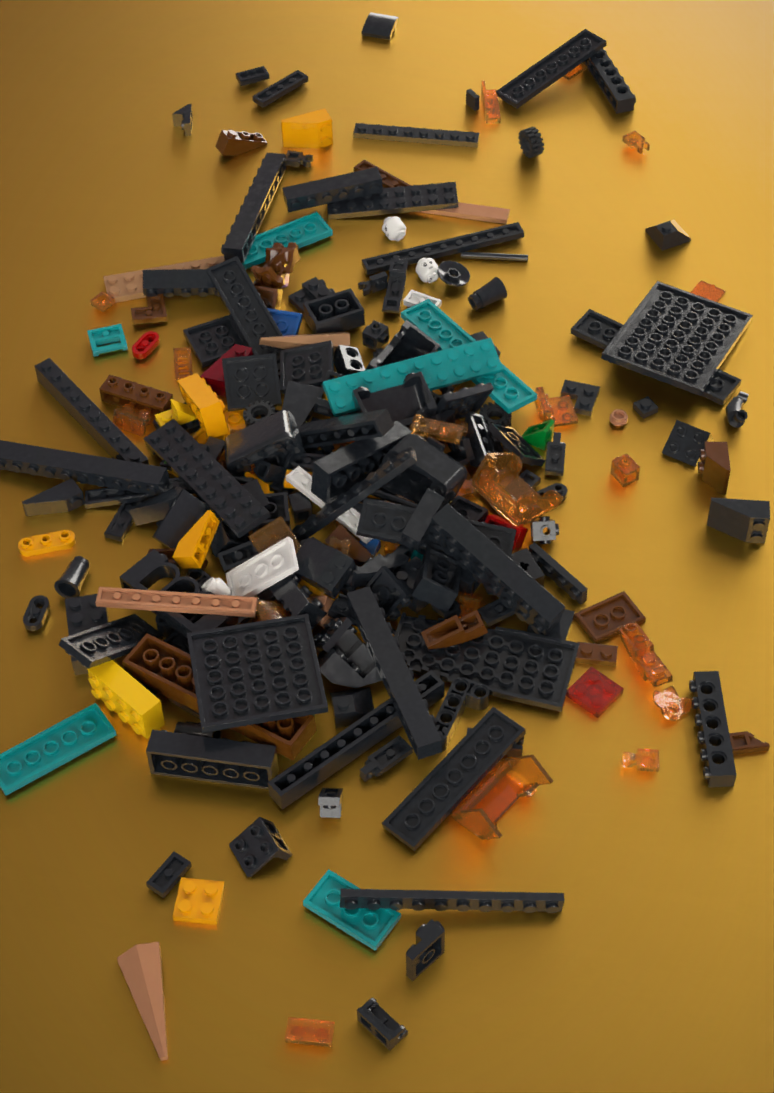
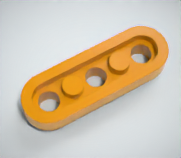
(46, 543)

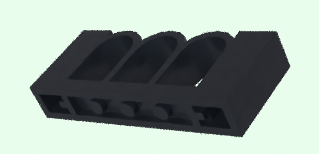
(157, 566)

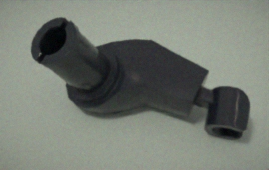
(734, 414)

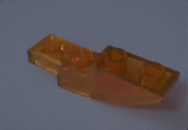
(643, 655)

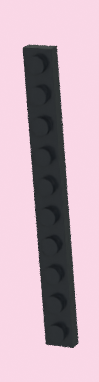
(445, 247)
(451, 900)

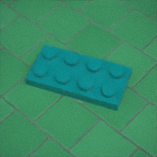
(361, 923)

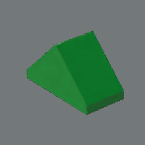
(540, 434)

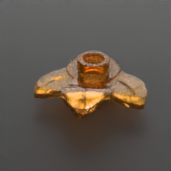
(670, 703)

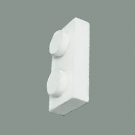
(415, 297)

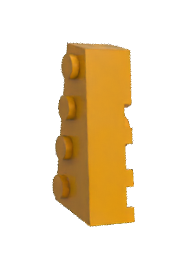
(204, 405)

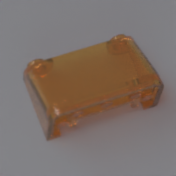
(502, 486)

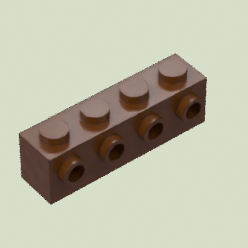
(122, 391)

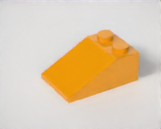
(307, 130)

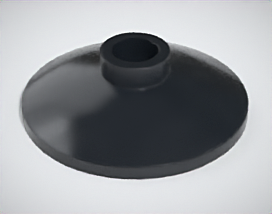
(453, 273)

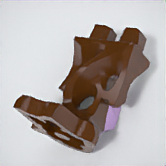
(280, 260)

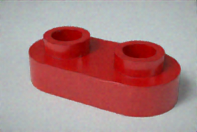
(145, 345)

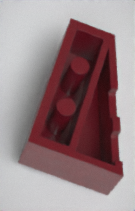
(214, 374)

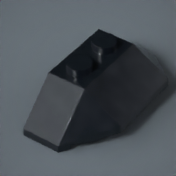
(480, 438)

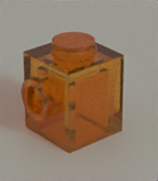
(625, 470)

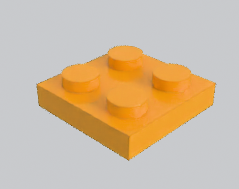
(198, 901)

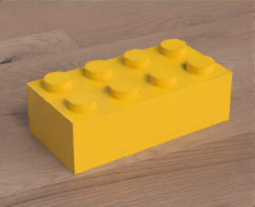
(126, 697)

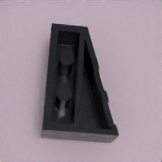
(298, 599)

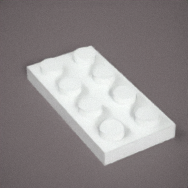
(263, 569)

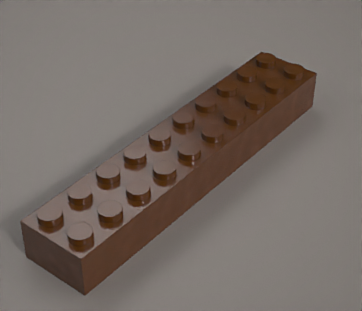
(171, 674)

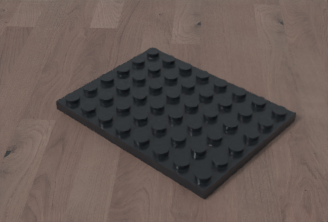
(677, 338)

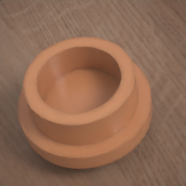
(618, 417)

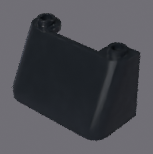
(406, 344)
(400, 401)
(262, 440)

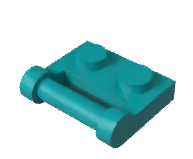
(105, 336)

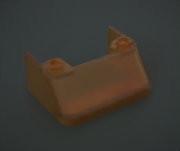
(498, 792)

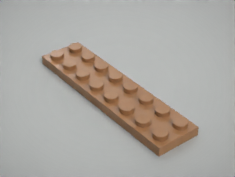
(130, 284)

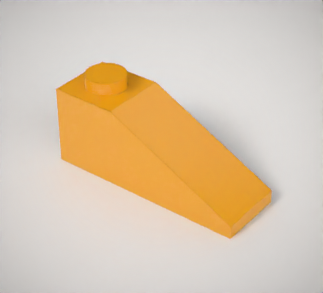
(196, 542)

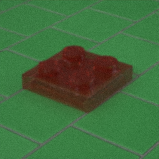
(594, 692)

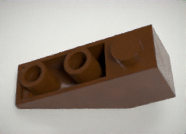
(237, 143)

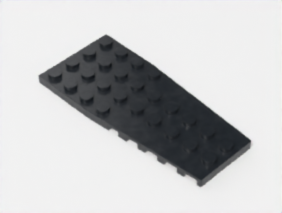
(506, 660)

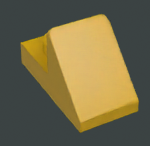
(180, 413)

